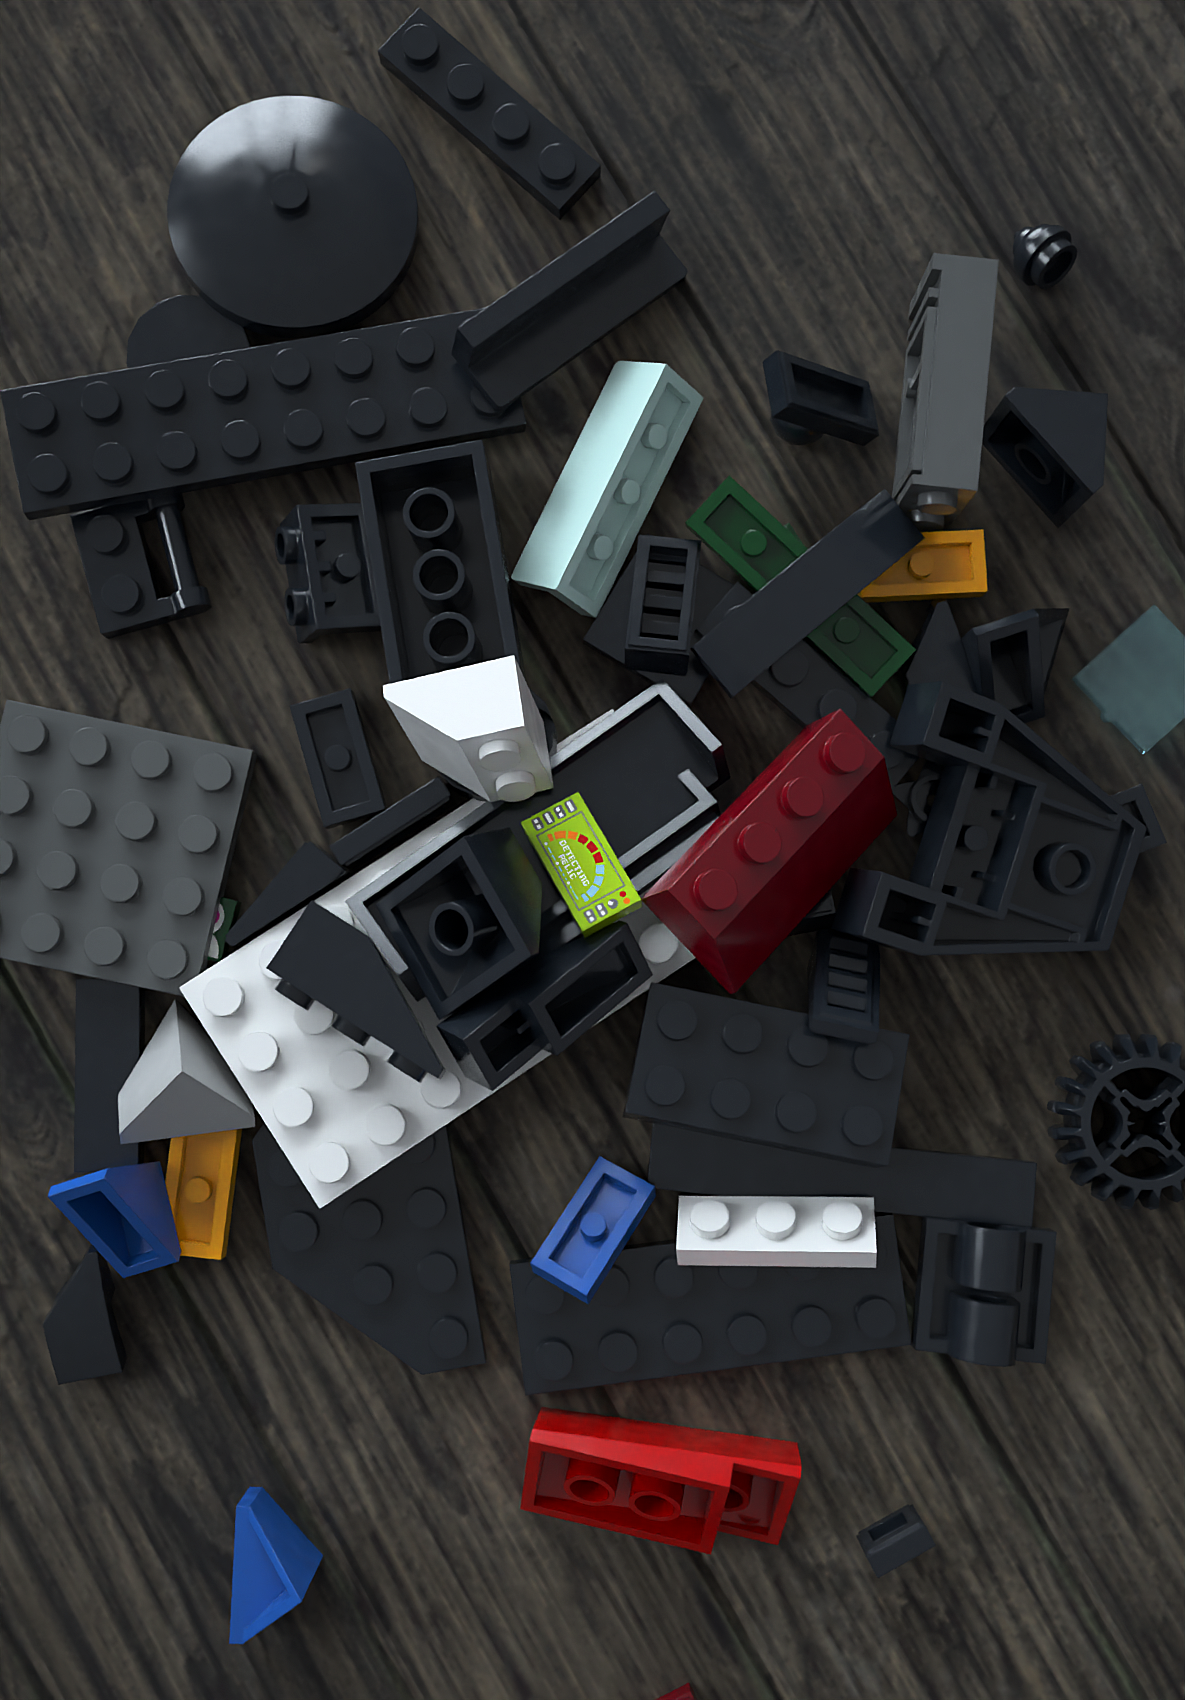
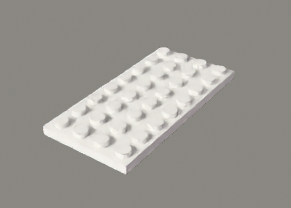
(325, 1096)

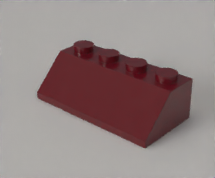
(776, 849)

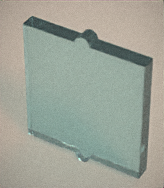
(1140, 680)

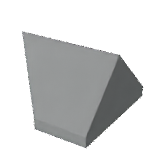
(181, 1086)

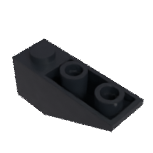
(347, 974)

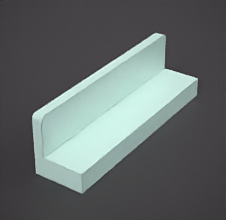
(608, 485)

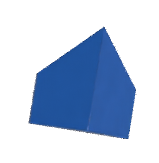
(123, 1215)
(269, 1565)

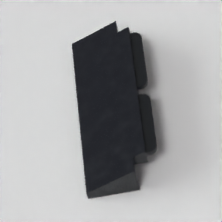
(644, 782)

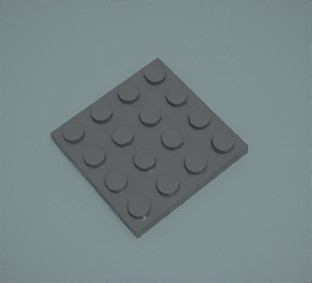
(114, 845)

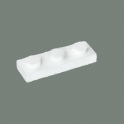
(776, 1231)

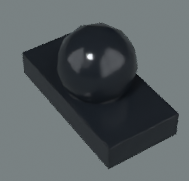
(817, 401)

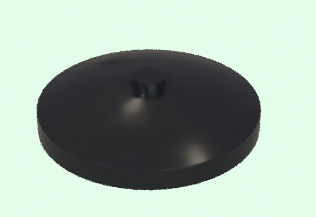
(293, 216)

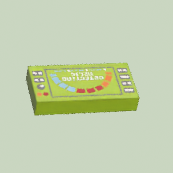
(581, 864)

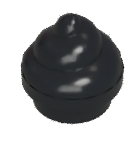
(1043, 255)

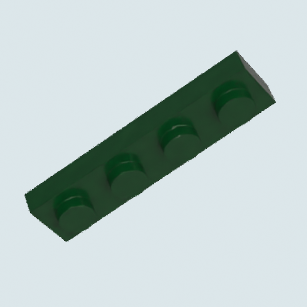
(761, 548)

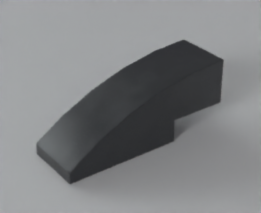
(544, 1004)

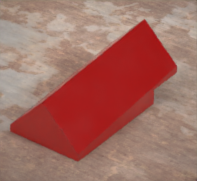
(659, 1479)

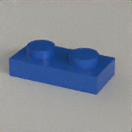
(593, 1229)

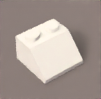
(477, 728)

